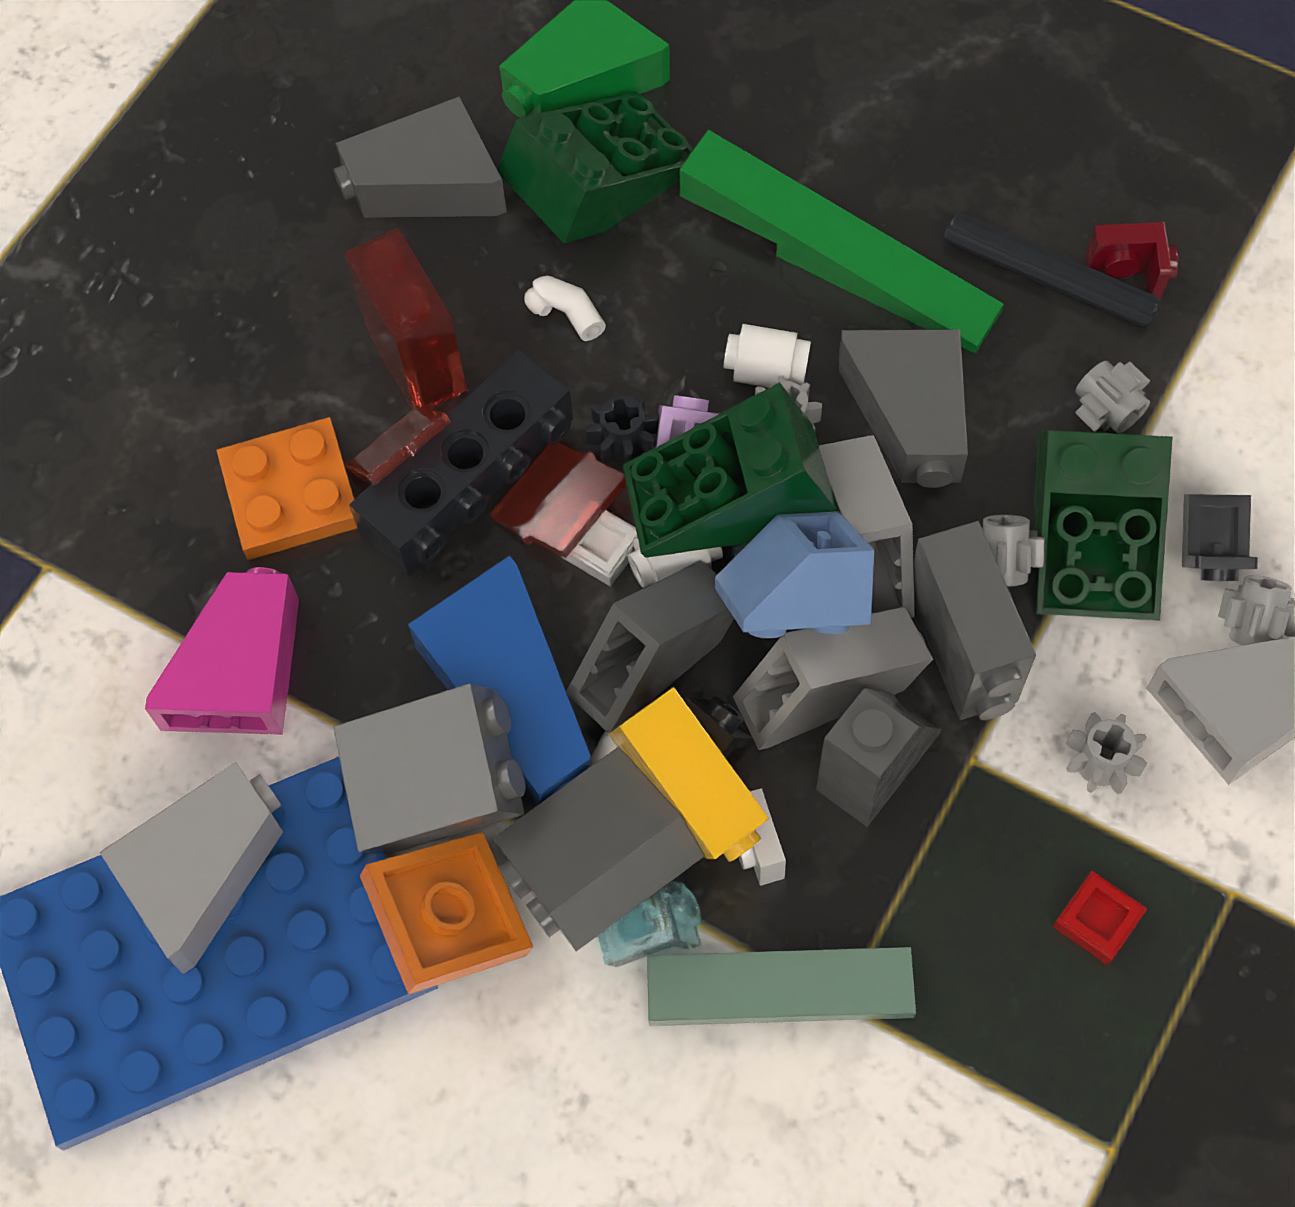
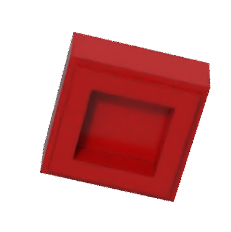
(1099, 917)

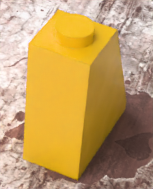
(692, 776)

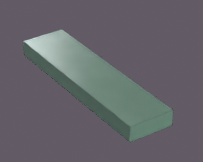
(780, 986)

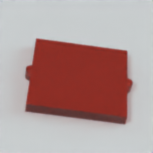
(397, 444)
(559, 498)

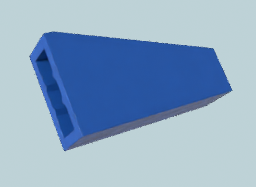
(495, 641)

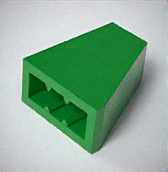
(581, 58)

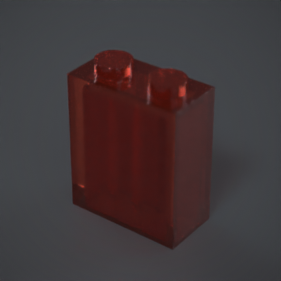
(406, 320)

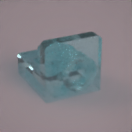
(655, 925)

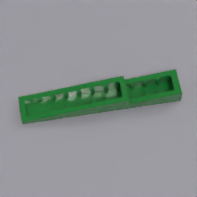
(834, 242)

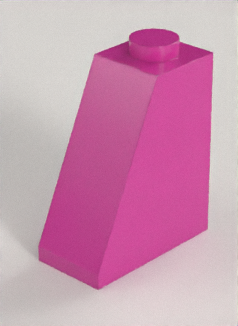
(233, 660)

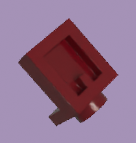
(1132, 250)

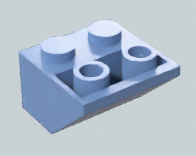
(800, 576)

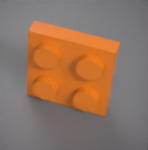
(287, 488)
(445, 912)

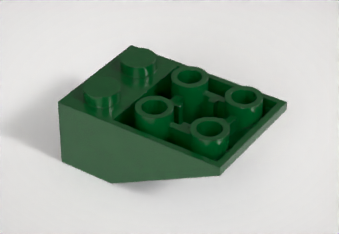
(592, 163)
(728, 477)
(1102, 523)

